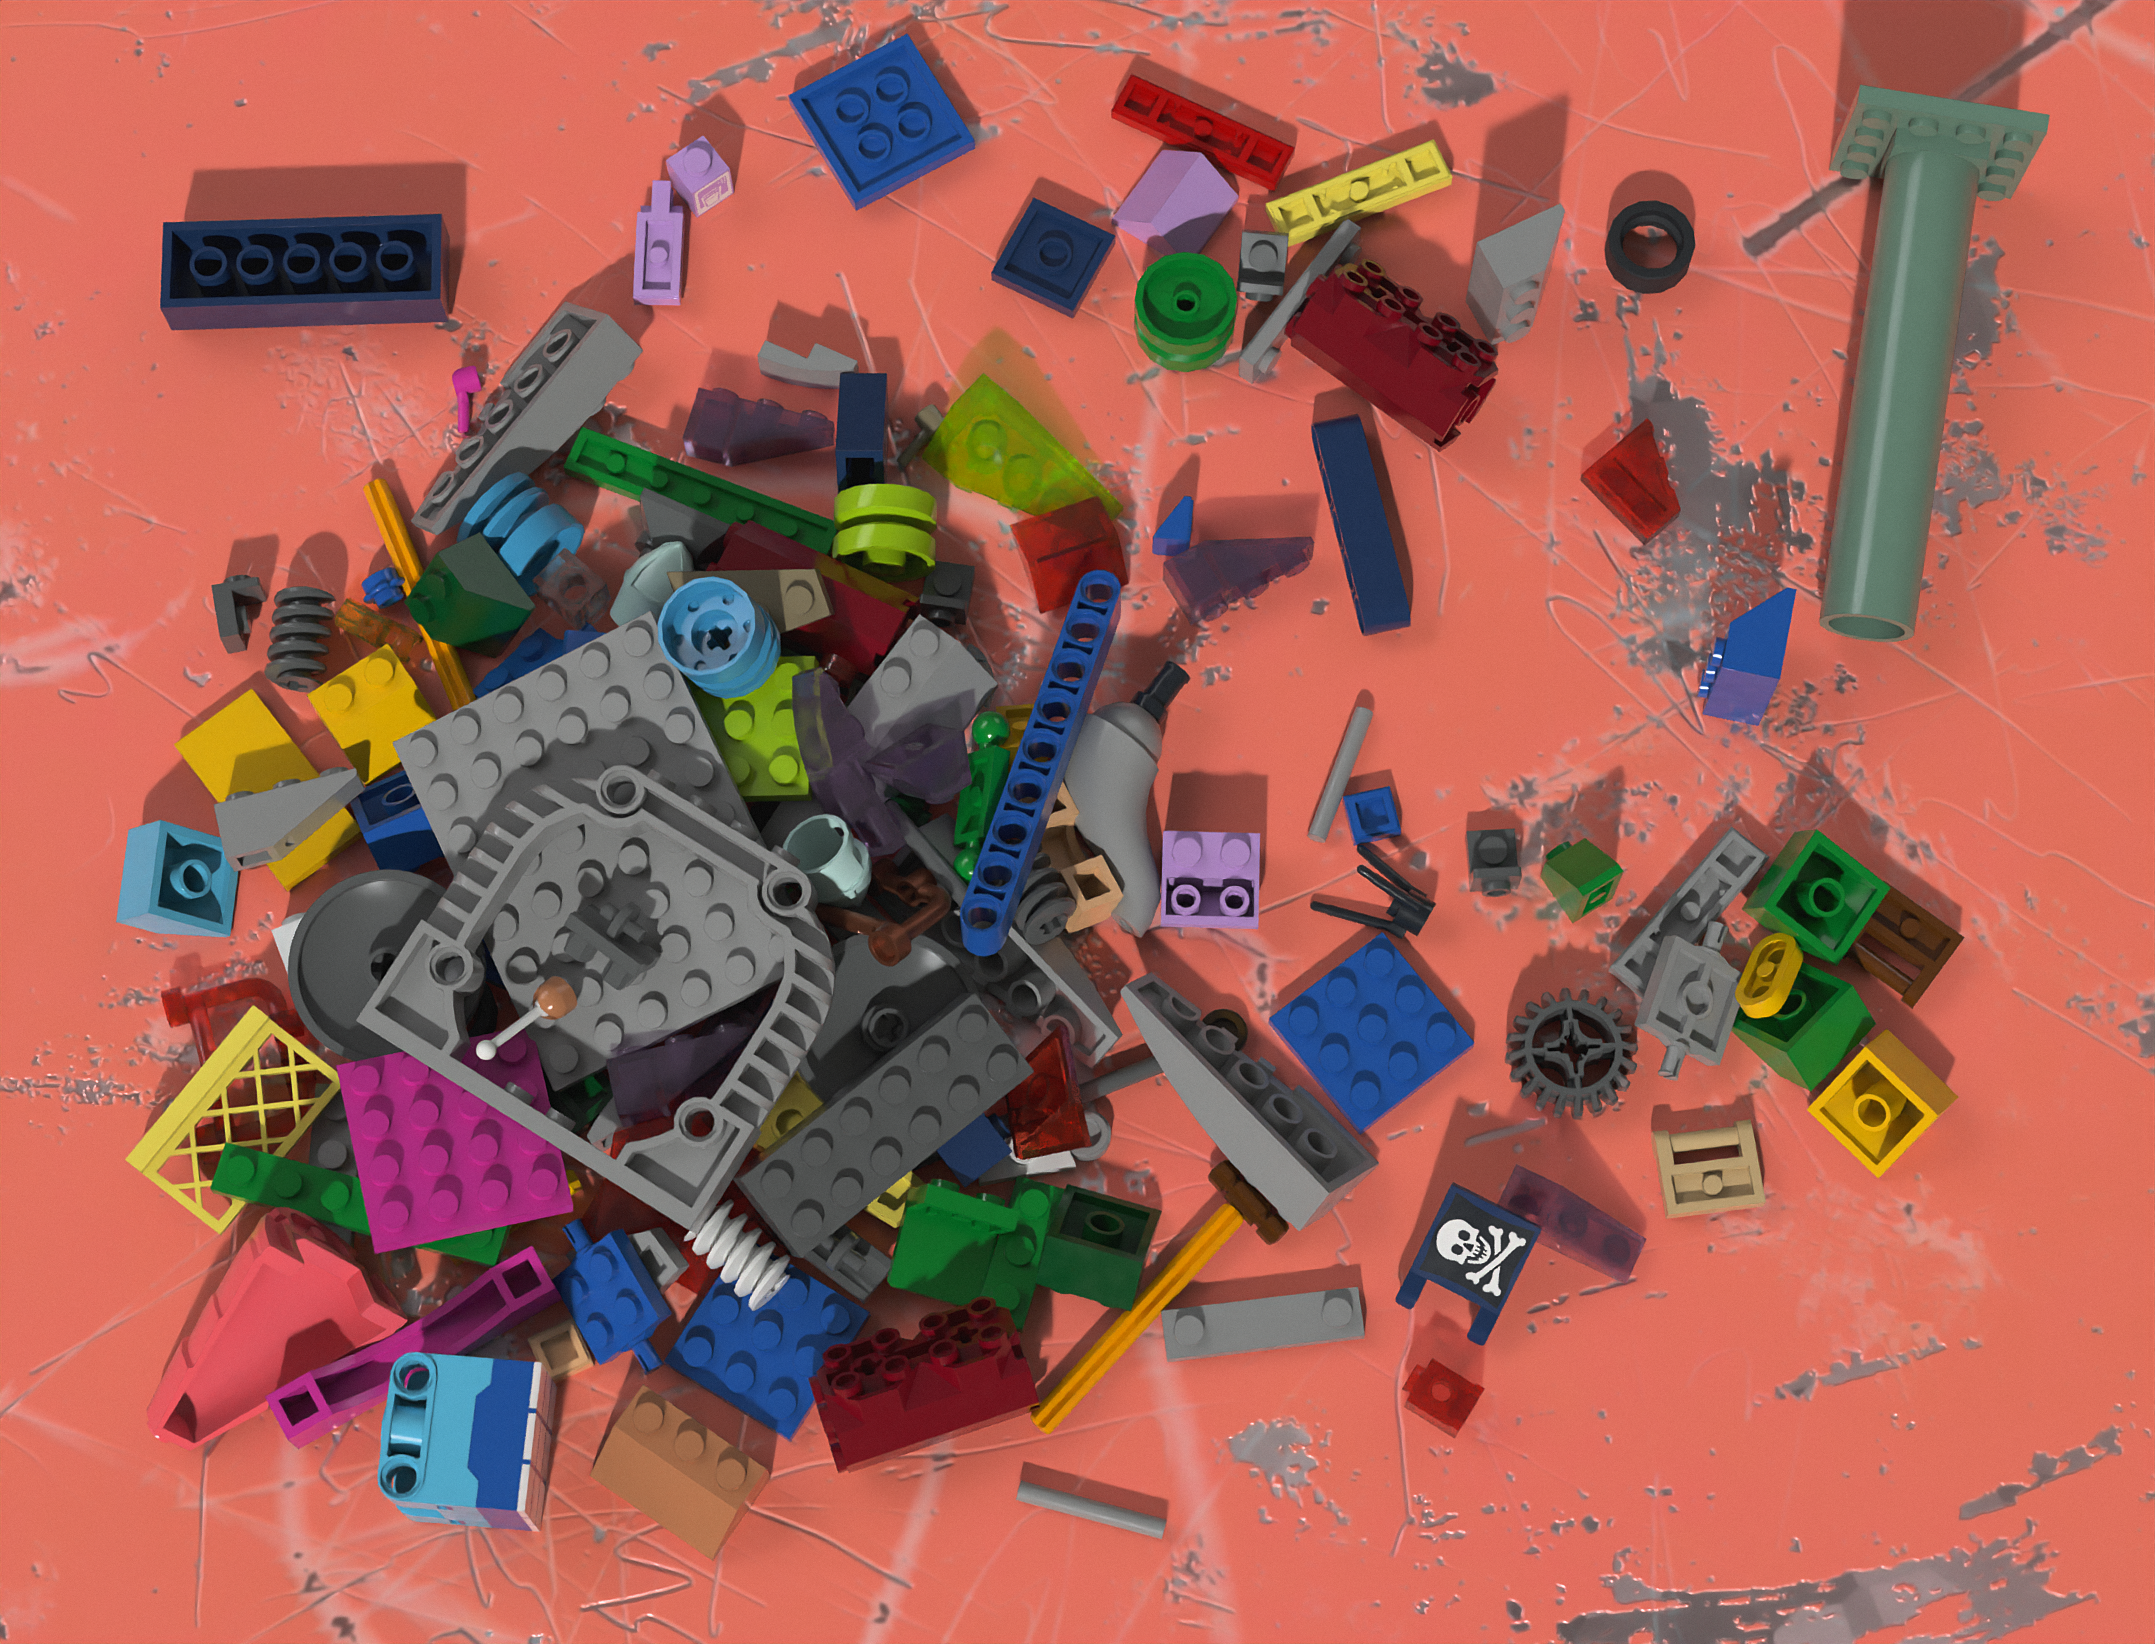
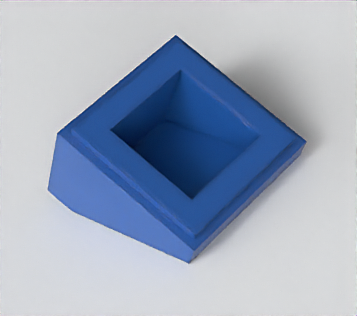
(1175, 532)

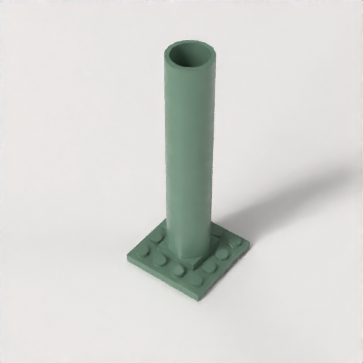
(1933, 167)

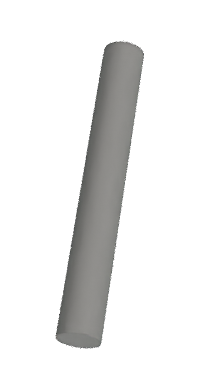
(1340, 774)
(1091, 1509)

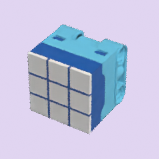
(467, 1440)

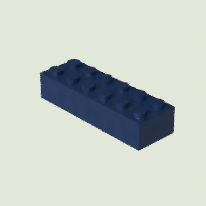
(305, 272)

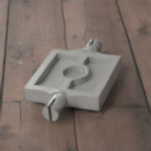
(1690, 1000)

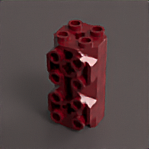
(1392, 355)
(867, 611)
(908, 1394)

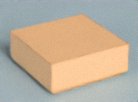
(561, 1350)

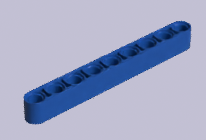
(1036, 778)

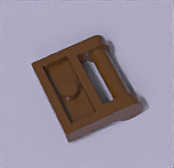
(1913, 936)

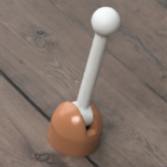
(550, 1001)

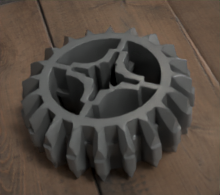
(1552, 1055)

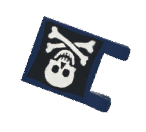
(1474, 1253)

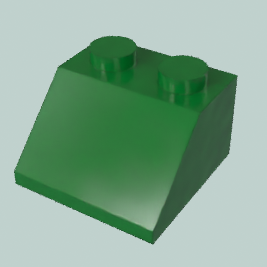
(1816, 896)
(1811, 1029)

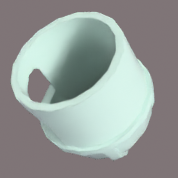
(647, 582)
(833, 863)

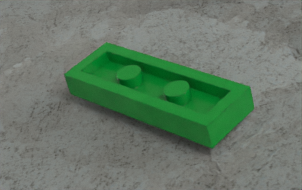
(1019, 1252)

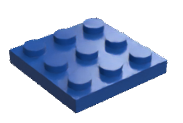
(881, 122)
(1371, 1033)
(766, 1355)

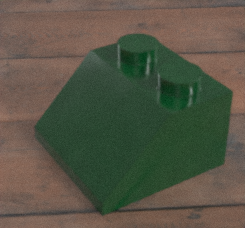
(470, 599)
(1098, 1247)

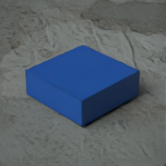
(1371, 815)

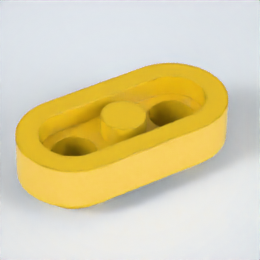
(1769, 975)

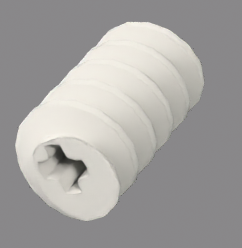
(740, 1255)

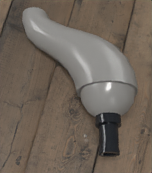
(1111, 787)

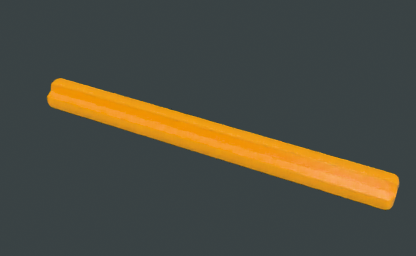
(409, 566)
(1135, 1322)

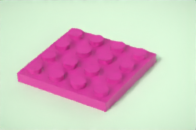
(442, 1158)

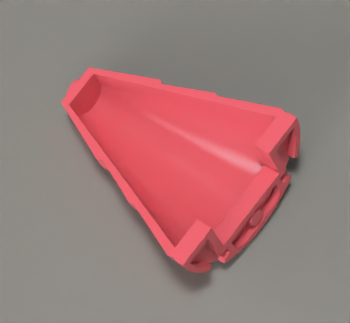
(279, 1312)

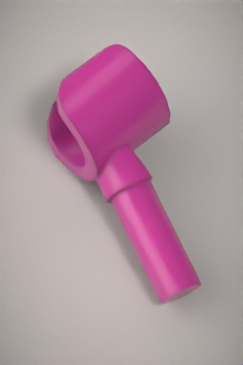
(465, 381)

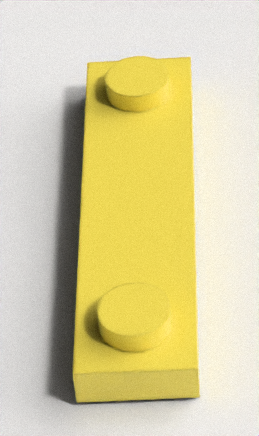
(1359, 193)

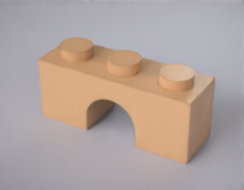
(1086, 879)

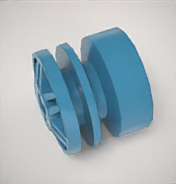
(522, 527)
(700, 622)

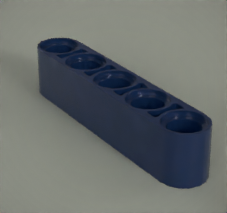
(1360, 525)

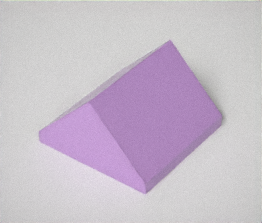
(1177, 203)

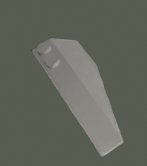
(545, 401)
(918, 683)
(1030, 979)
(1265, 1129)

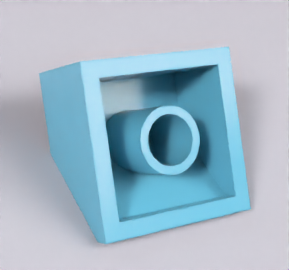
(176, 882)

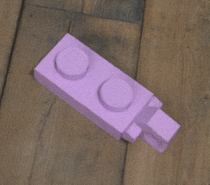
(659, 249)

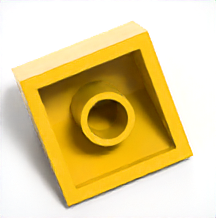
(370, 710)
(1882, 1103)

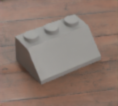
(1512, 275)

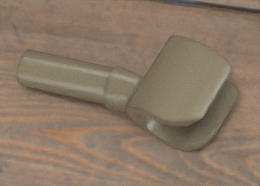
(929, 421)

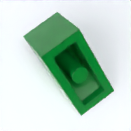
(1580, 877)

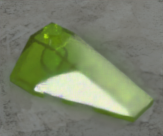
(1007, 455)

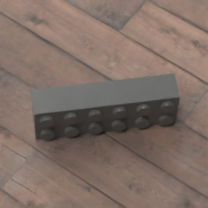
(882, 1124)

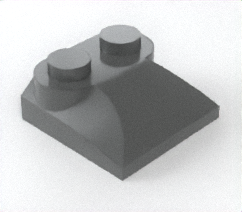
(671, 521)

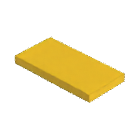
(252, 752)

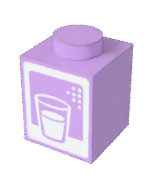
(700, 176)

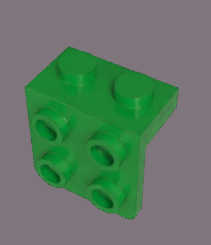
(947, 1242)

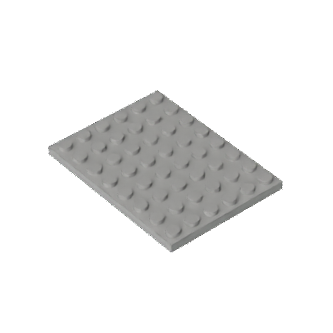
(576, 719)

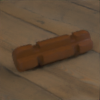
(1248, 1202)

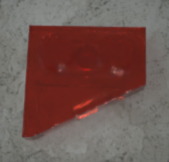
(1635, 484)

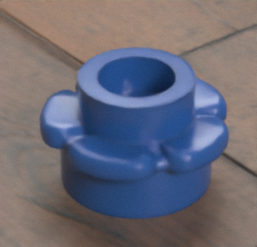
(383, 588)

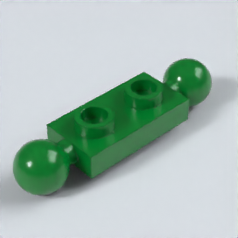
(981, 798)

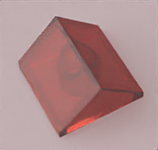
(1066, 546)
(1048, 1105)

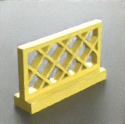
(204, 1091)

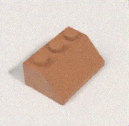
(679, 1472)

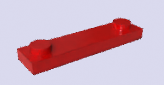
(1204, 131)

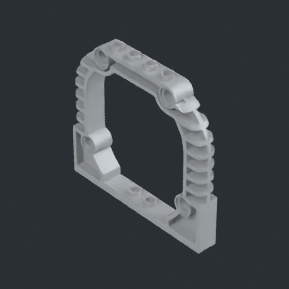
(426, 1013)

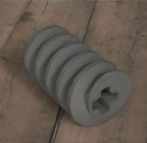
(296, 638)
(1044, 902)

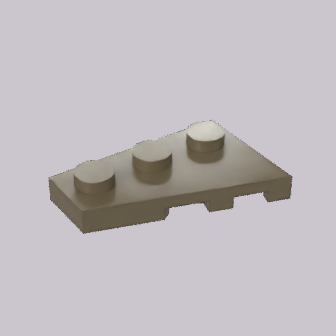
(787, 595)

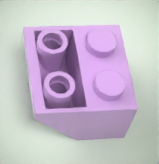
(1210, 879)

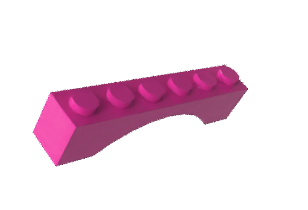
(360, 1381)

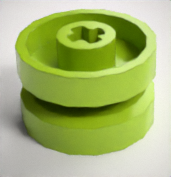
(886, 531)

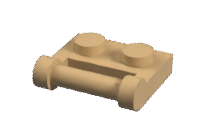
(1709, 1184)

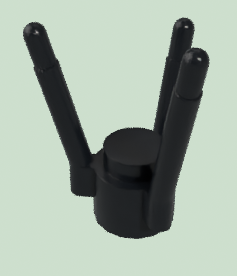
(1408, 908)

